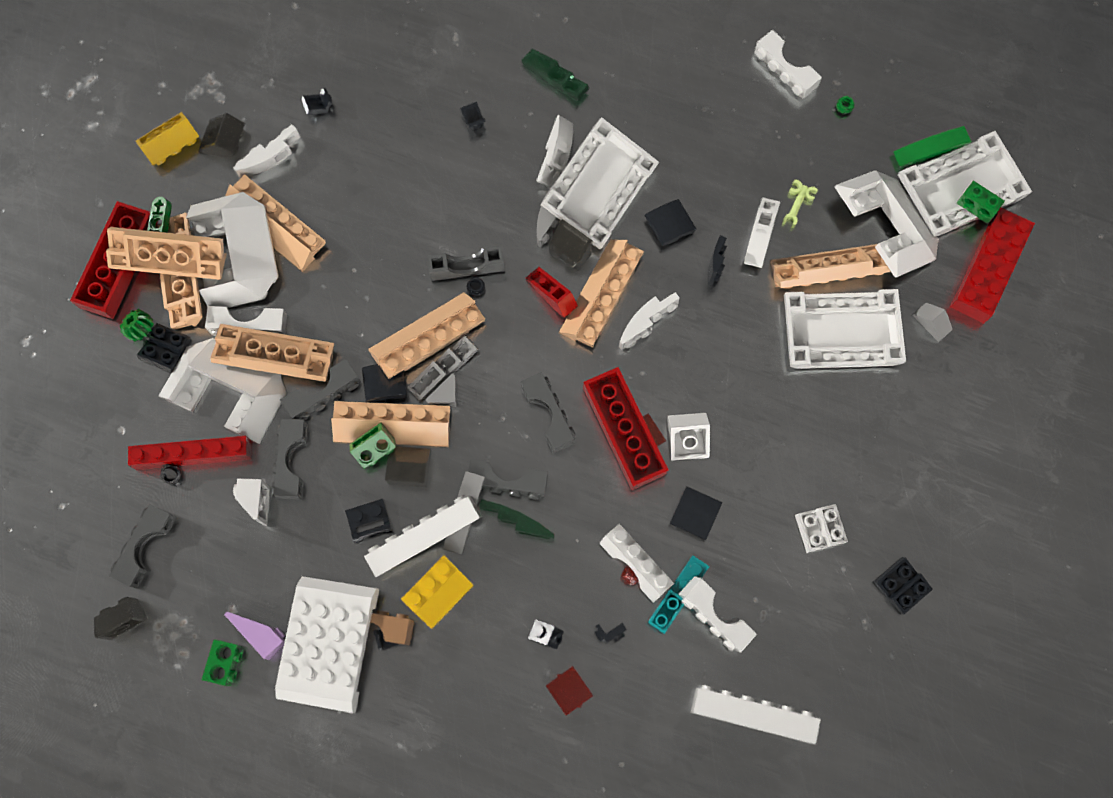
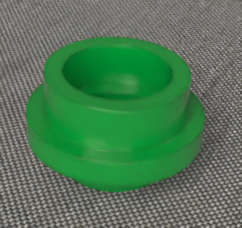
(845, 100)

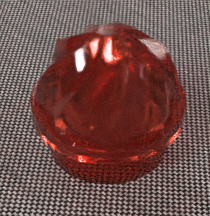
(629, 576)

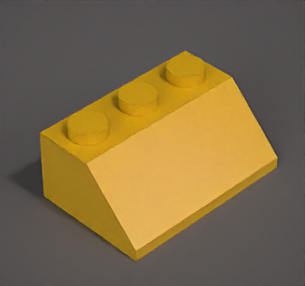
(167, 139)
(437, 592)

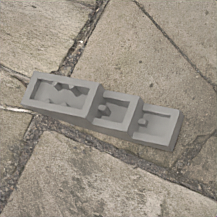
(441, 369)
(471, 487)

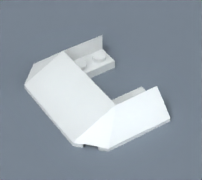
(915, 243)
(249, 247)
(259, 389)

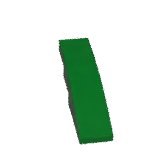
(932, 147)

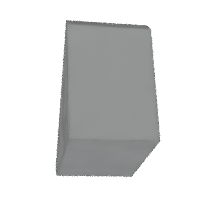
(933, 320)
(445, 394)

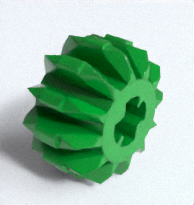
(136, 325)

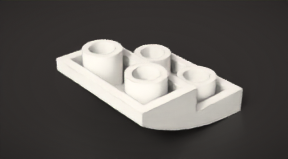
(821, 528)

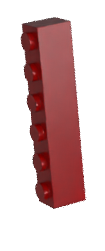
(190, 452)

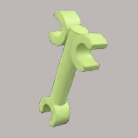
(802, 192)

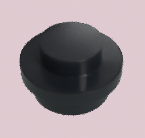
(475, 286)
(170, 474)

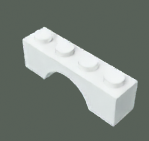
(801, 79)
(269, 320)
(650, 576)
(700, 597)

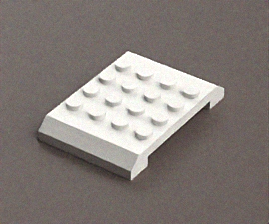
(942, 181)
(599, 182)
(844, 329)
(325, 644)

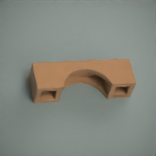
(394, 629)

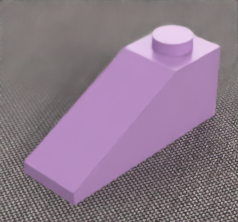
(263, 638)

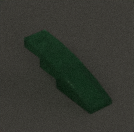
(554, 74)
(524, 524)

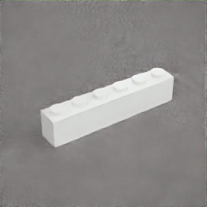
(422, 536)
(756, 715)

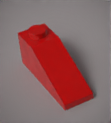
(552, 291)

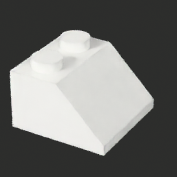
(689, 436)
(254, 498)

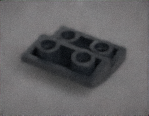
(670, 222)
(716, 263)
(163, 347)
(379, 387)
(696, 512)
(903, 585)

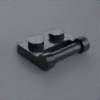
(366, 515)

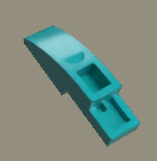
(672, 601)

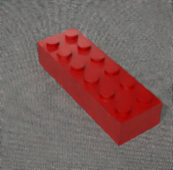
(992, 265)
(102, 287)
(625, 428)

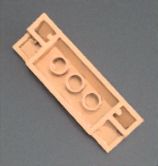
(288, 233)
(165, 253)
(827, 266)
(181, 292)
(602, 292)
(427, 335)
(272, 352)
(406, 422)

